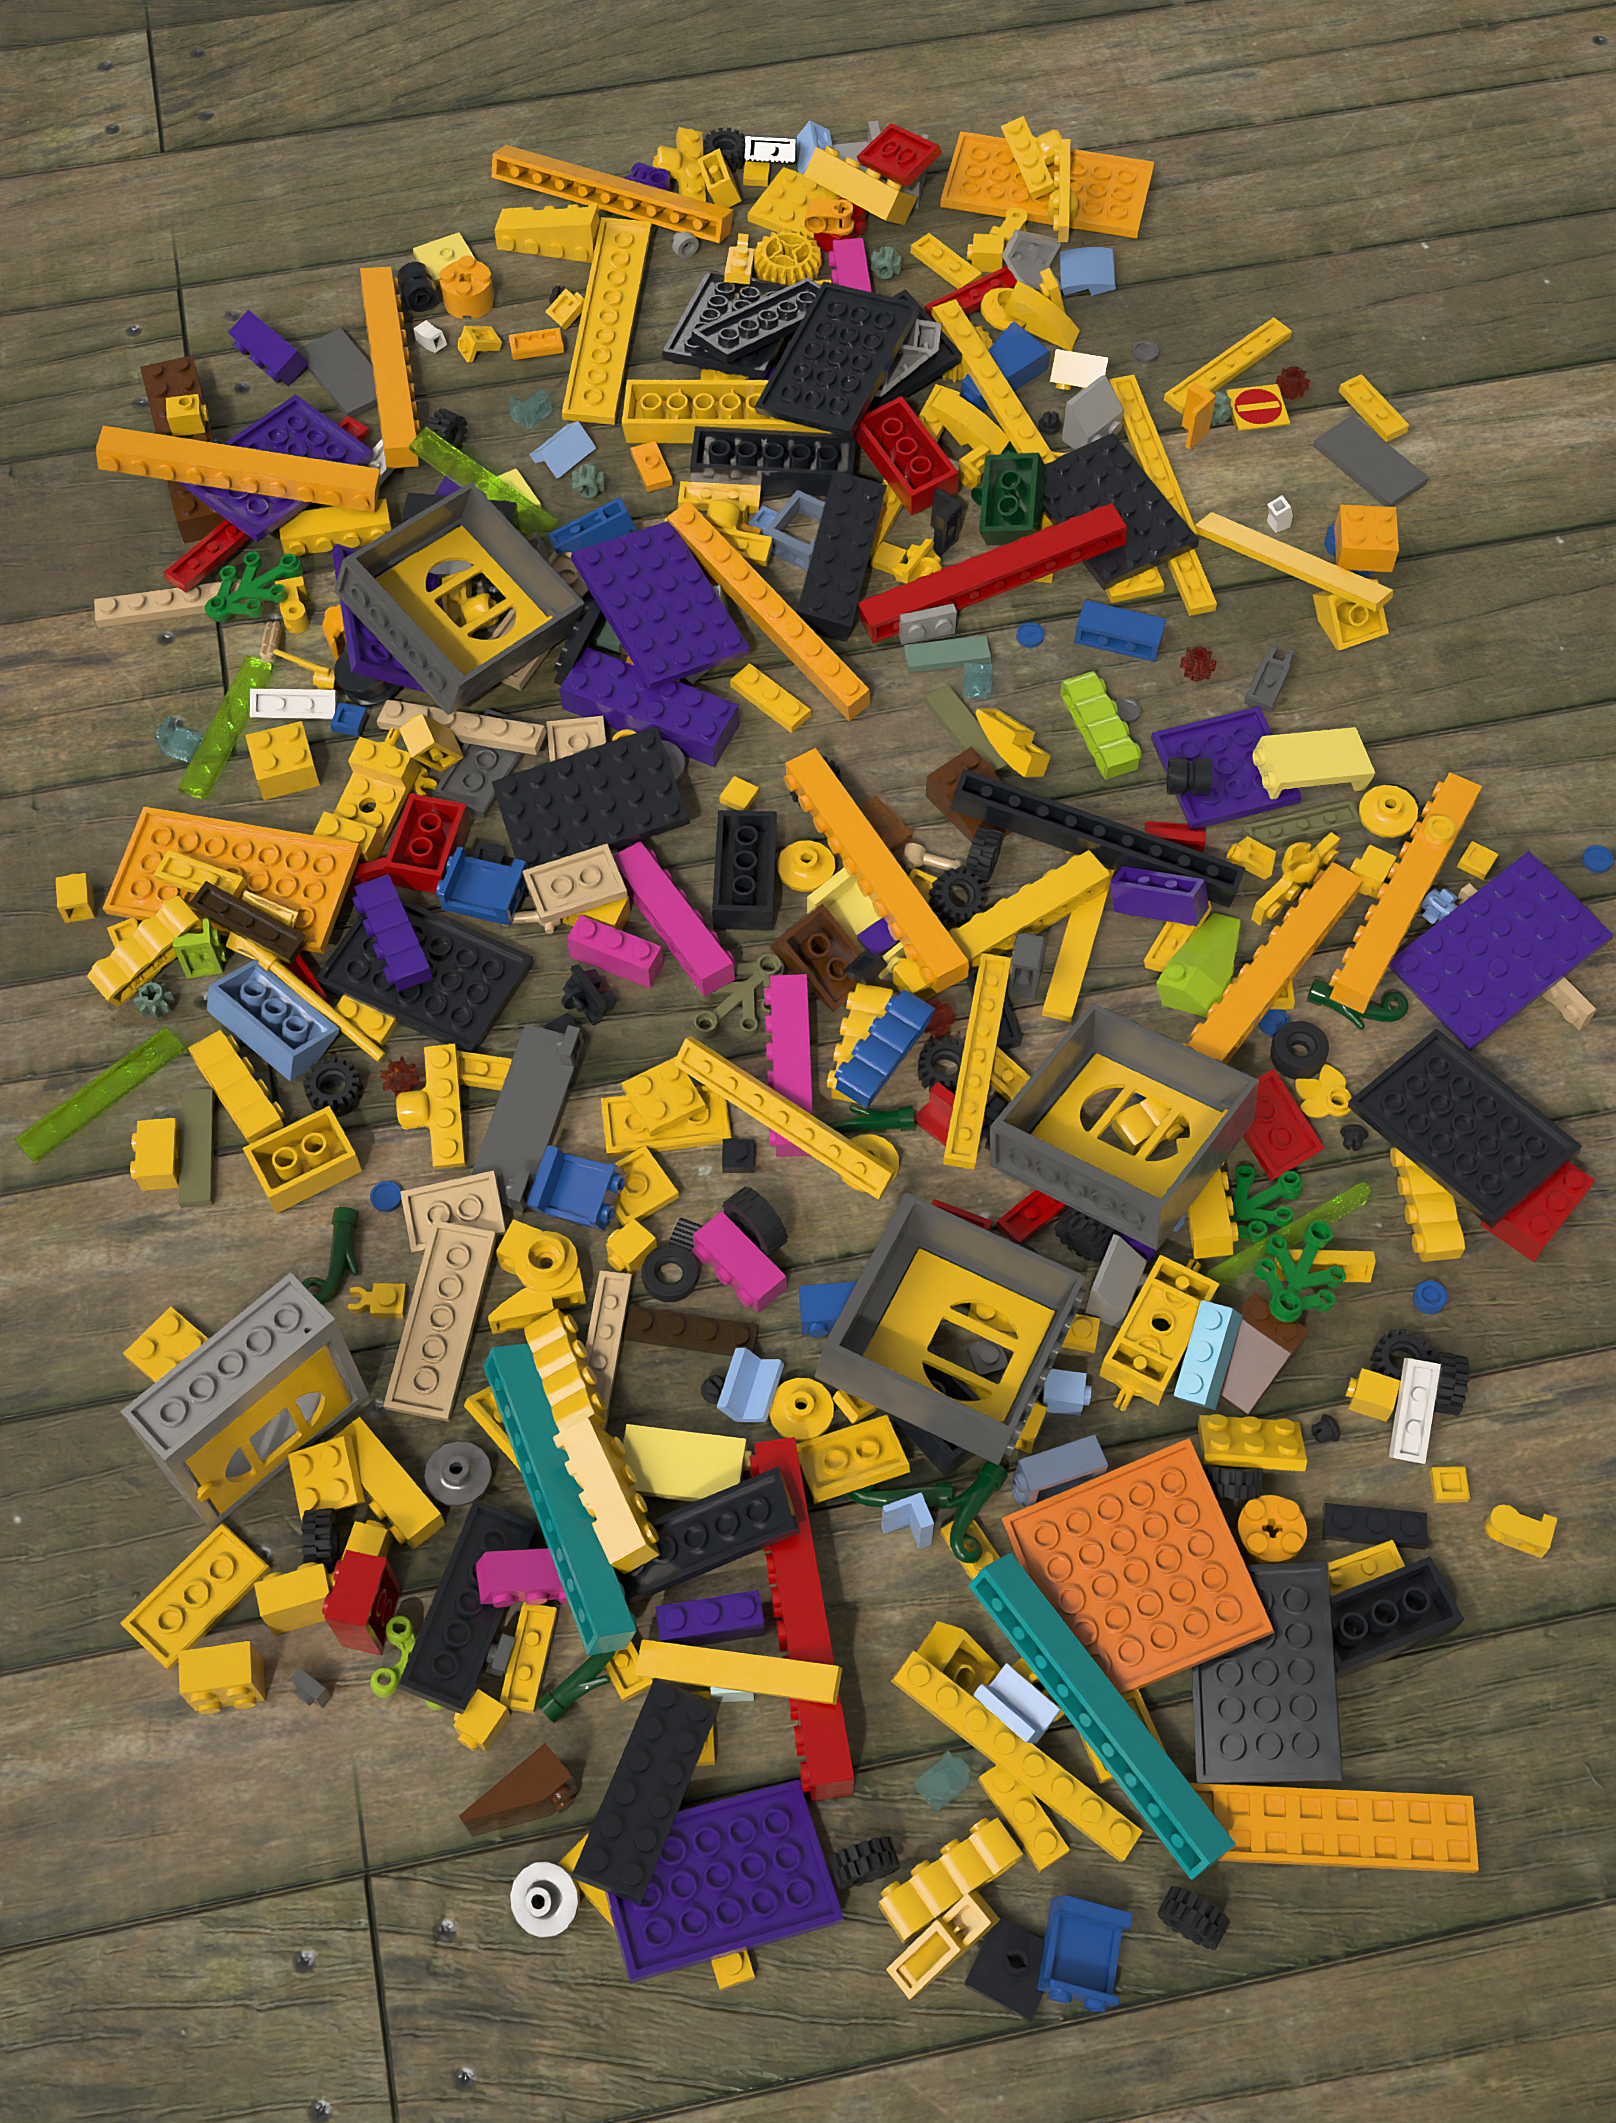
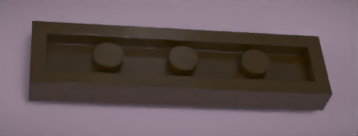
(248, 922)
(689, 1331)

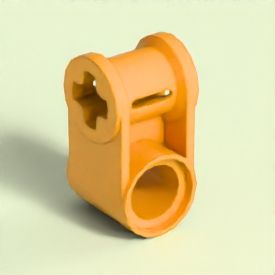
(827, 215)

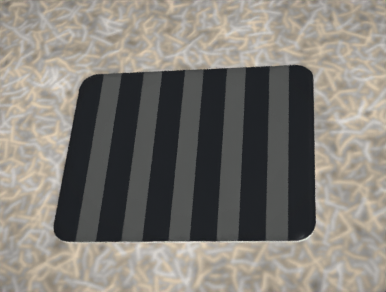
(683, 1234)

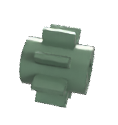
(886, 262)
(1221, 410)
(588, 481)
(154, 999)

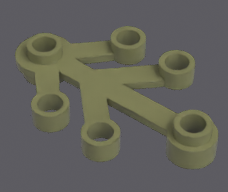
(739, 992)

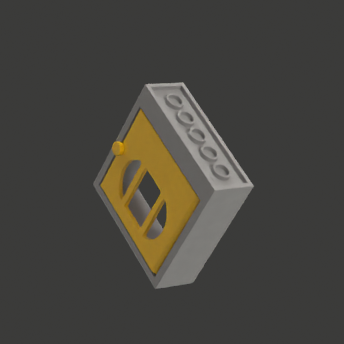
(248, 1400)

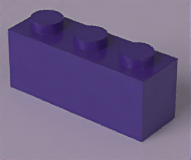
(267, 349)
(1159, 895)
(711, 1619)

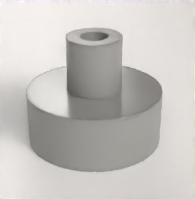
(685, 244)

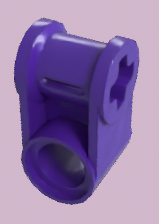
(650, 176)

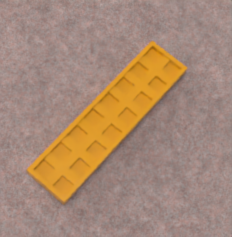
(1345, 1827)

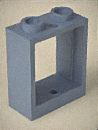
(785, 546)
(1057, 1470)

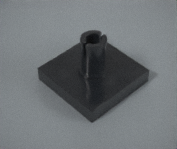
(1009, 1969)

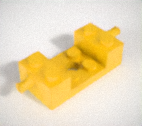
(379, 777)
(1144, 1357)

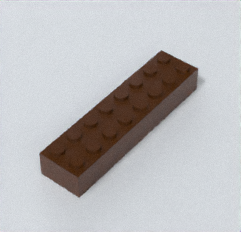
(176, 379)

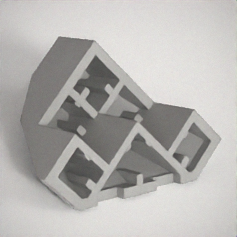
(917, 347)

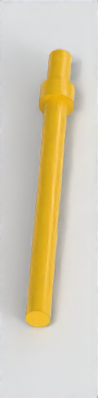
(271, 963)

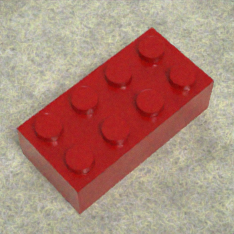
(906, 455)

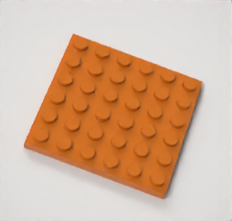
(1142, 1568)

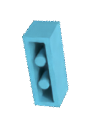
(1208, 1355)

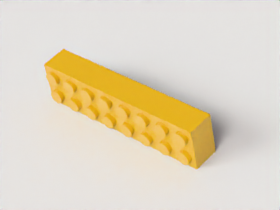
(672, 408)

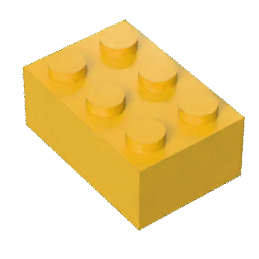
(302, 1159)

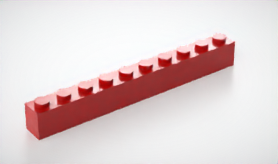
(997, 570)

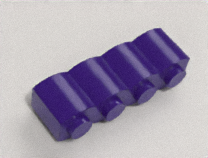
(392, 932)

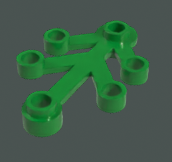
(225, 604)
(1288, 1186)
(1315, 1237)

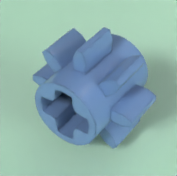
(1438, 905)

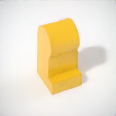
(1014, 219)
(292, 609)
(1519, 1531)

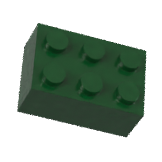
(1011, 497)

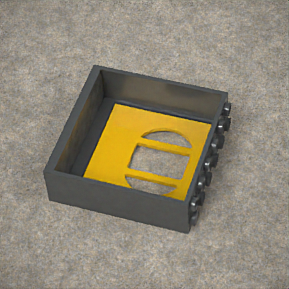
(420, 633)
(1101, 1180)
(950, 1268)

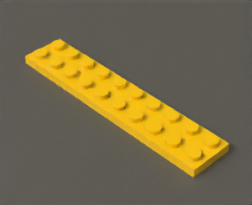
(607, 321)

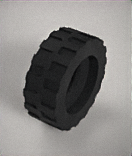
(756, 1220)

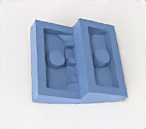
(1088, 269)

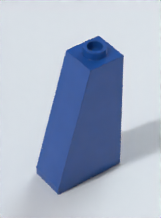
(1018, 358)

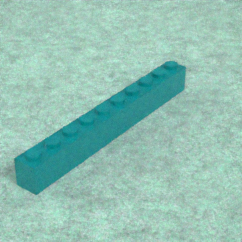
(580, 1561)
(1102, 1716)

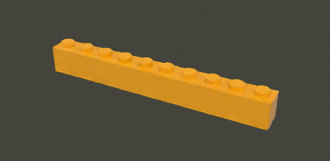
(612, 193)
(389, 366)
(238, 468)
(771, 612)
(876, 871)
(1401, 898)
(1275, 964)

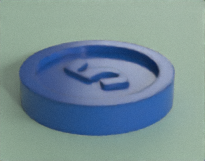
(1030, 635)
(1597, 859)
(1273, 1021)
(386, 1196)

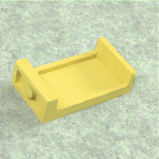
(1313, 760)
(851, 911)
(683, 1462)

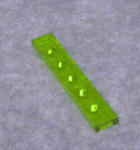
(465, 470)
(224, 729)
(99, 1095)
(1292, 1233)

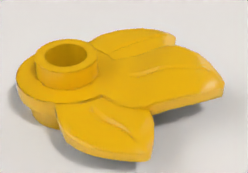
(1320, 1094)

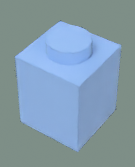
(1066, 1392)

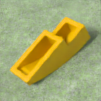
(1042, 316)
(967, 422)
(1013, 742)
(532, 1305)
(942, 1944)

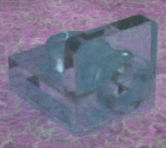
(532, 409)
(977, 680)
(177, 741)
(944, 1781)

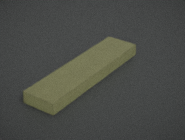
(963, 726)
(1304, 825)
(196, 1148)

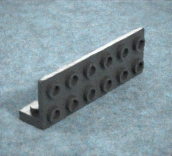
(528, 1110)

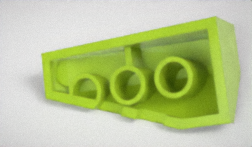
(1201, 967)

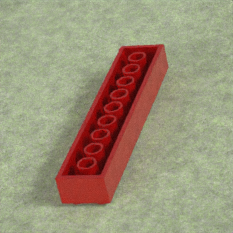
(804, 1633)

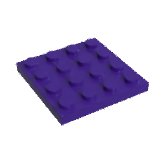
(1235, 778)

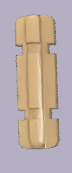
(270, 641)

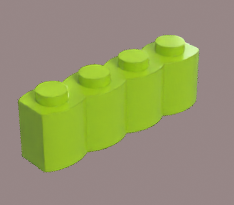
(1100, 725)

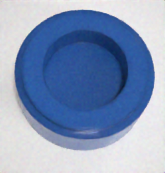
(1430, 1297)

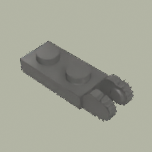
(1269, 679)

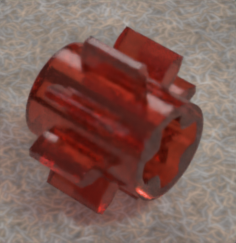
(1292, 382)
(1198, 664)
(941, 1019)
(392, 1072)

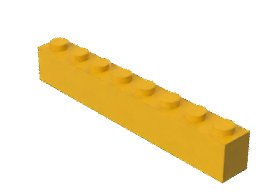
(1028, 911)

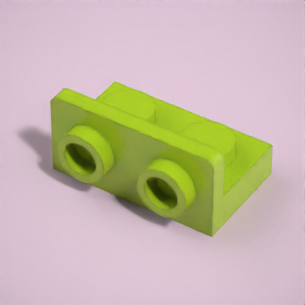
(202, 952)

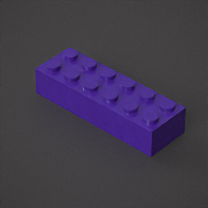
(683, 715)

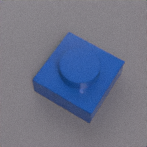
(349, 719)

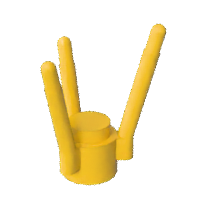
(323, 676)

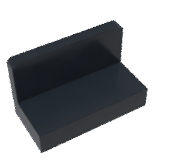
(945, 521)

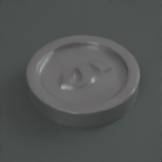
(1145, 352)
(1128, 710)

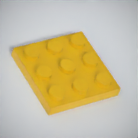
(786, 202)

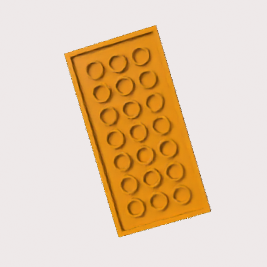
(1107, 186)
(279, 865)

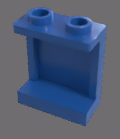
(481, 888)
(576, 1189)
(1082, 1952)

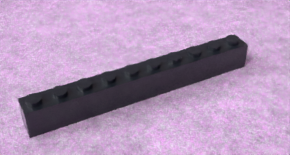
(1082, 831)

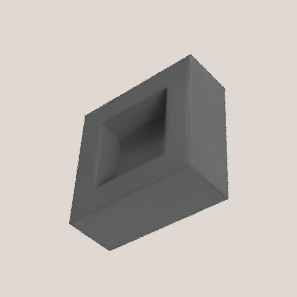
(987, 1358)
(499, 1655)
(309, 1689)

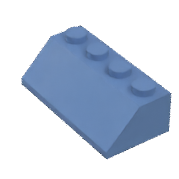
(271, 1019)

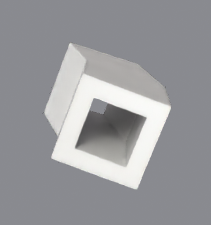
(429, 337)
(1279, 514)

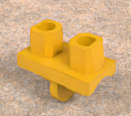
(921, 562)

